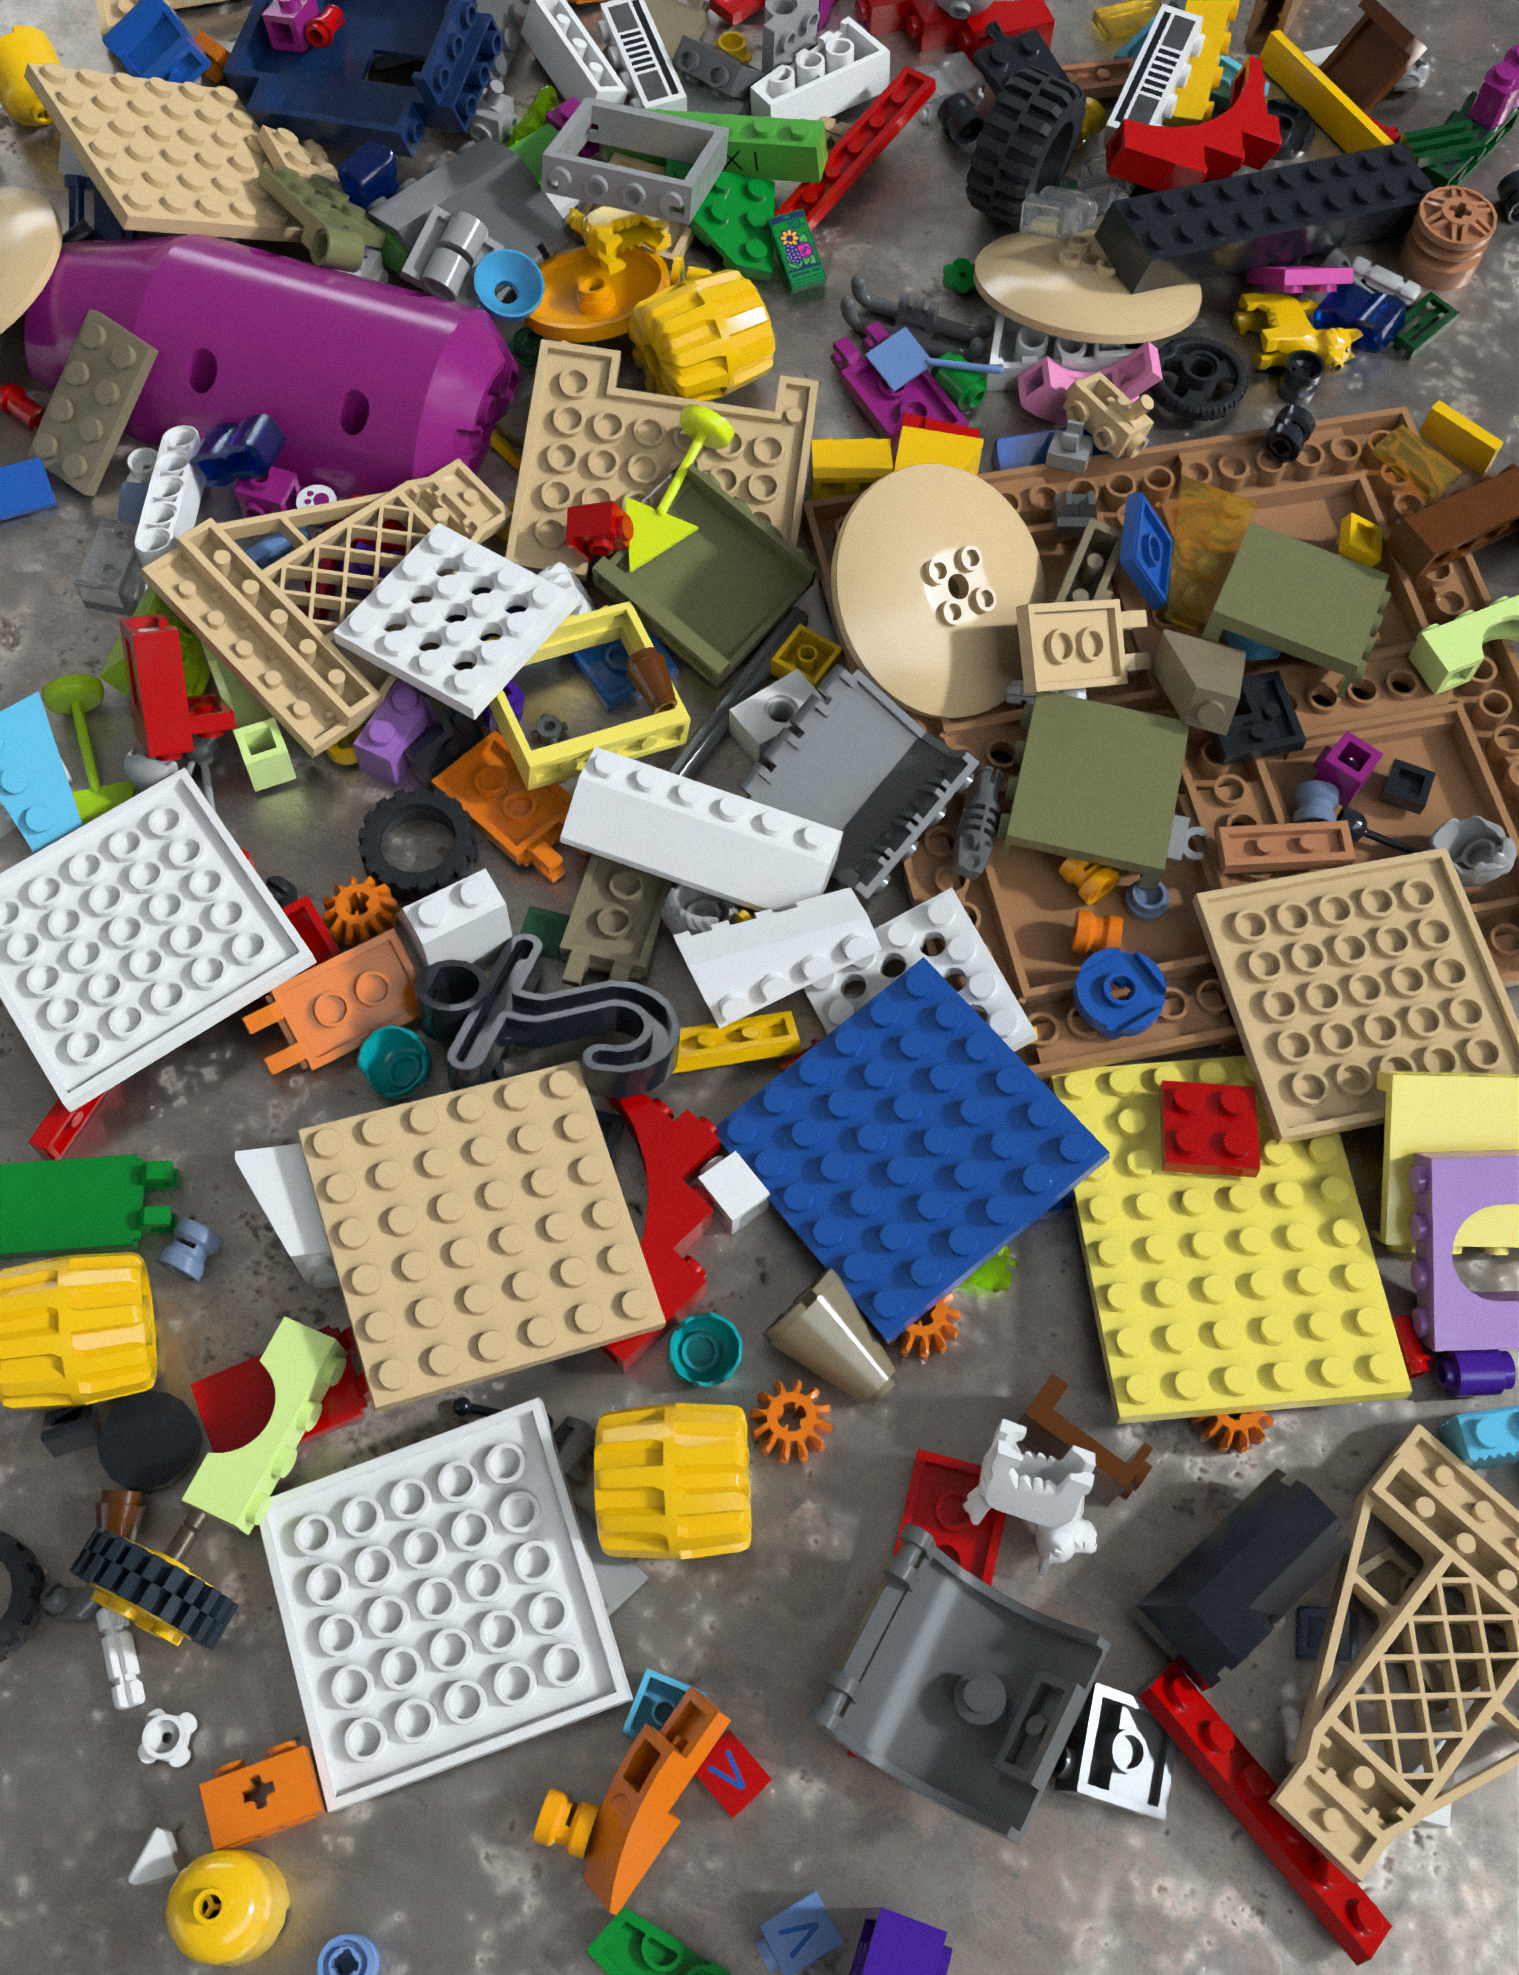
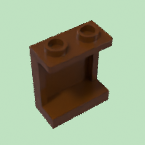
(1372, 56)
(1054, 1436)

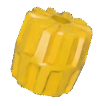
(703, 337)
(76, 1331)
(672, 1481)

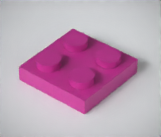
(1300, 278)

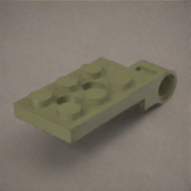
(332, 225)

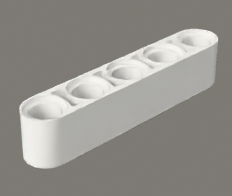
(171, 496)

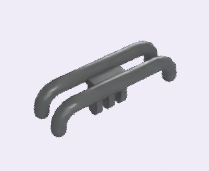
(917, 320)

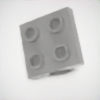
(787, 30)
(448, 255)

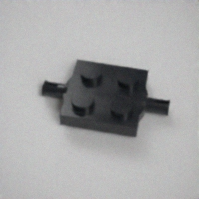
(1009, 54)

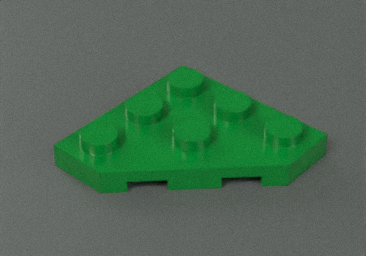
(734, 220)

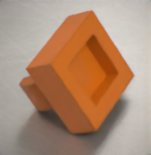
(216, 54)

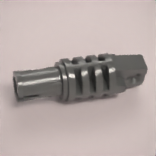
(978, 825)

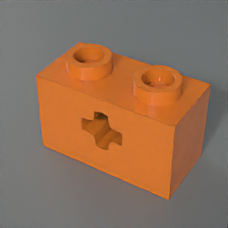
(239, 1820)

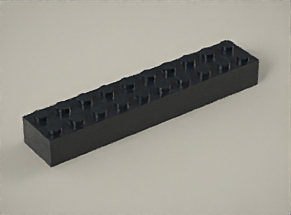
(1261, 217)

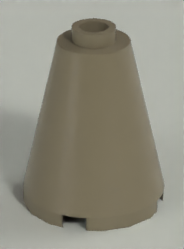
(833, 1340)

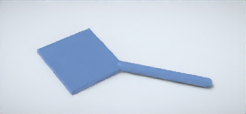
(903, 359)

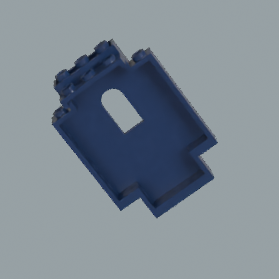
(325, 89)

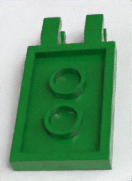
(82, 1205)

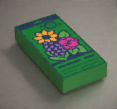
(796, 251)

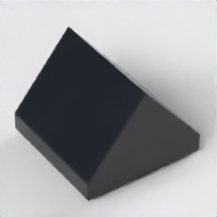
(70, 1429)

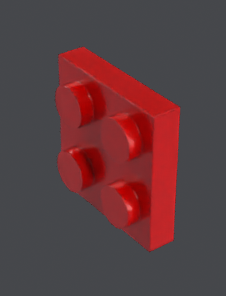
(1209, 1129)

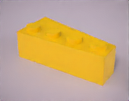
(1206, 75)

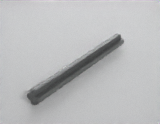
(742, 688)

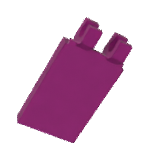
(875, 398)

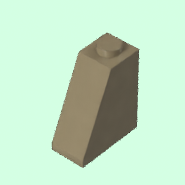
(1200, 679)

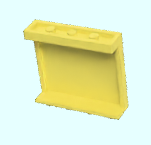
(1444, 1116)

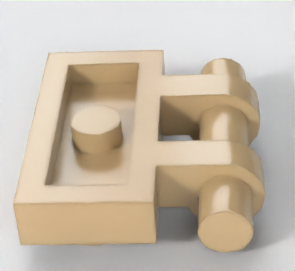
(284, 150)

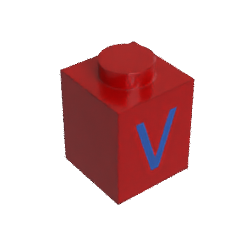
(732, 1775)

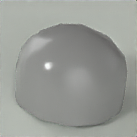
(147, 771)

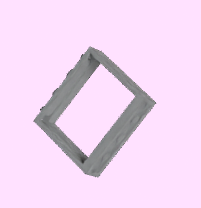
(640, 132)

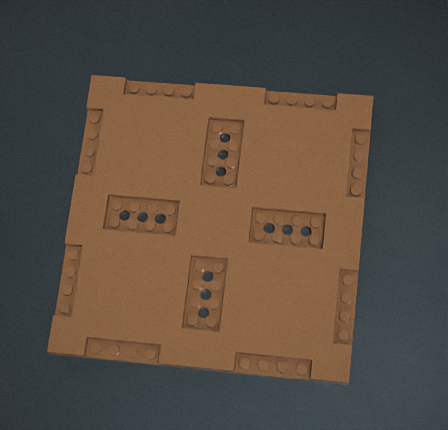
(1460, 734)

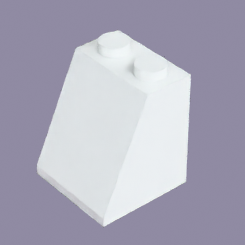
(458, 923)
(287, 1198)

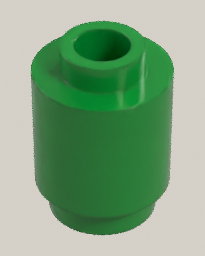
(962, 386)

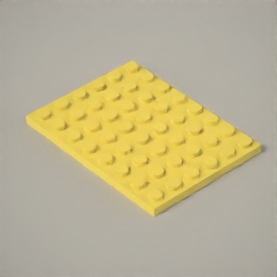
(1223, 1283)

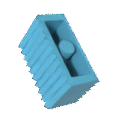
(1483, 1437)

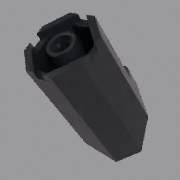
(1242, 1578)

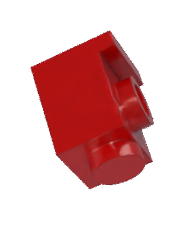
(597, 529)

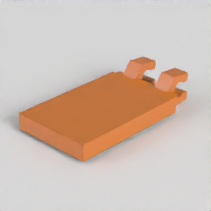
(503, 809)
(339, 1003)

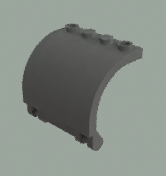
(900, 1676)

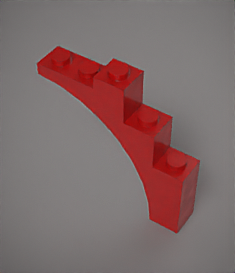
(937, 29)
(1211, 150)
(675, 1212)

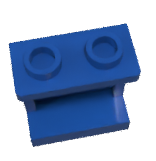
(156, 44)

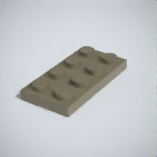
(92, 402)

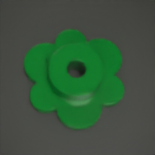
(959, 275)

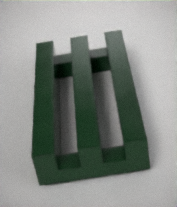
(1439, 138)
(1405, 341)

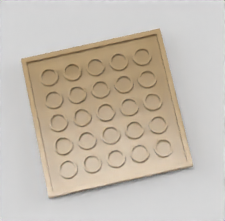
(166, 152)
(1356, 979)
(478, 1234)

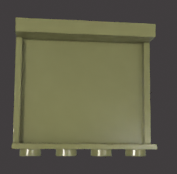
(716, 587)
(1302, 603)
(1095, 784)

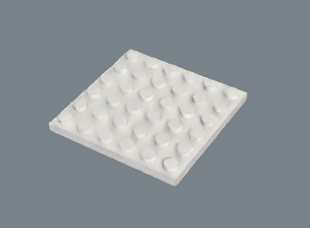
(136, 939)
(440, 1605)

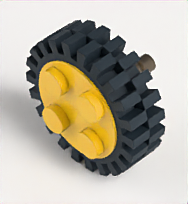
(156, 1586)

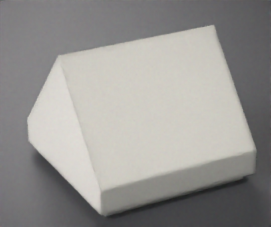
(159, 1860)

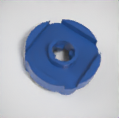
(1111, 1015)

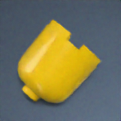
(16, 96)
(250, 1913)

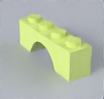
(1454, 651)
(255, 730)
(239, 1483)

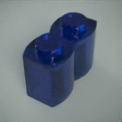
(369, 174)
(1375, 314)
(238, 450)

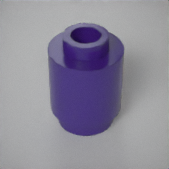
(1476, 1372)

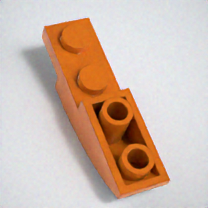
(636, 1809)

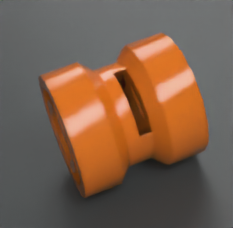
(1095, 933)

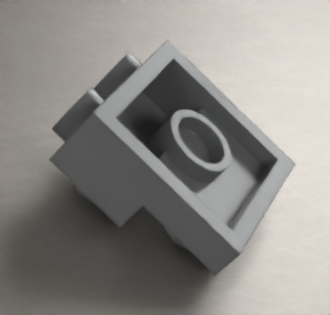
(716, 67)
(1117, 1755)

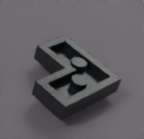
(1268, 723)
(444, 743)

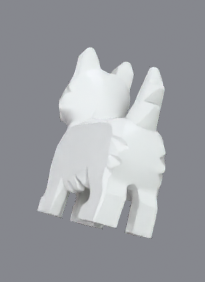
(1039, 1492)

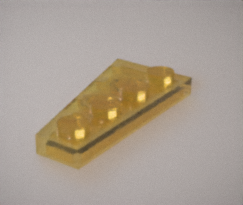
(1206, 540)

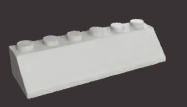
(698, 834)

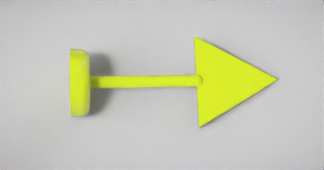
(654, 528)

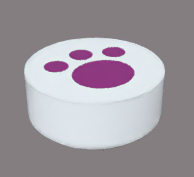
(315, 495)

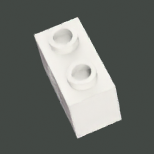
(753, 719)

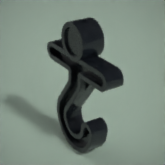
(486, 1014)

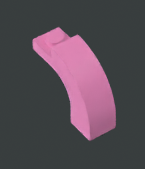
(1046, 382)

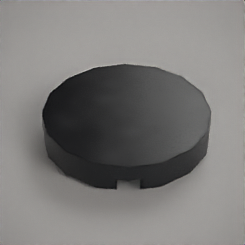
(1294, 127)
(149, 1441)

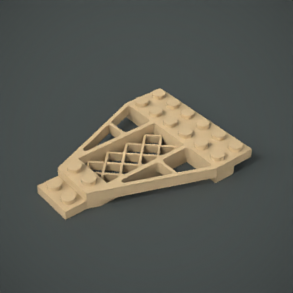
(262, 631)
(1468, 1533)

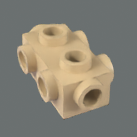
(1109, 415)

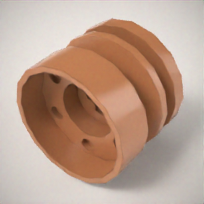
(1448, 238)

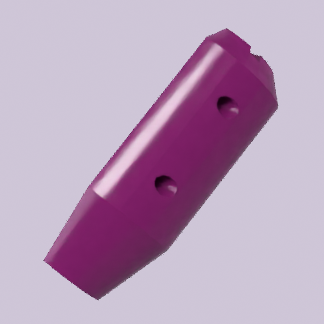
(350, 368)

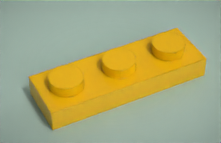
(738, 1042)

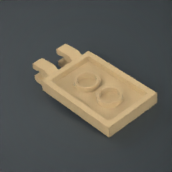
(1077, 645)

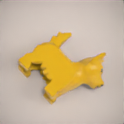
(616, 230)
(1286, 329)

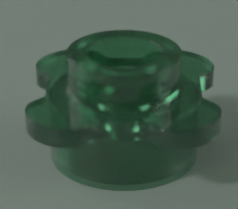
(525, 346)

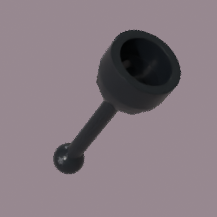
(1358, 829)

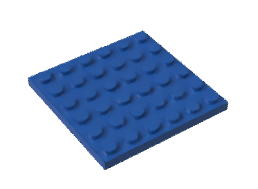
(910, 1147)

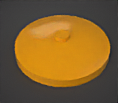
(586, 301)

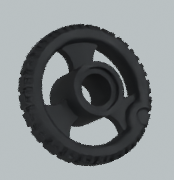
(1197, 373)

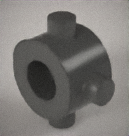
(549, 730)

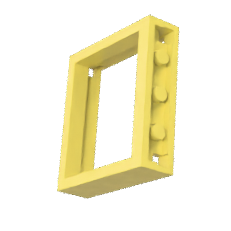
(629, 739)

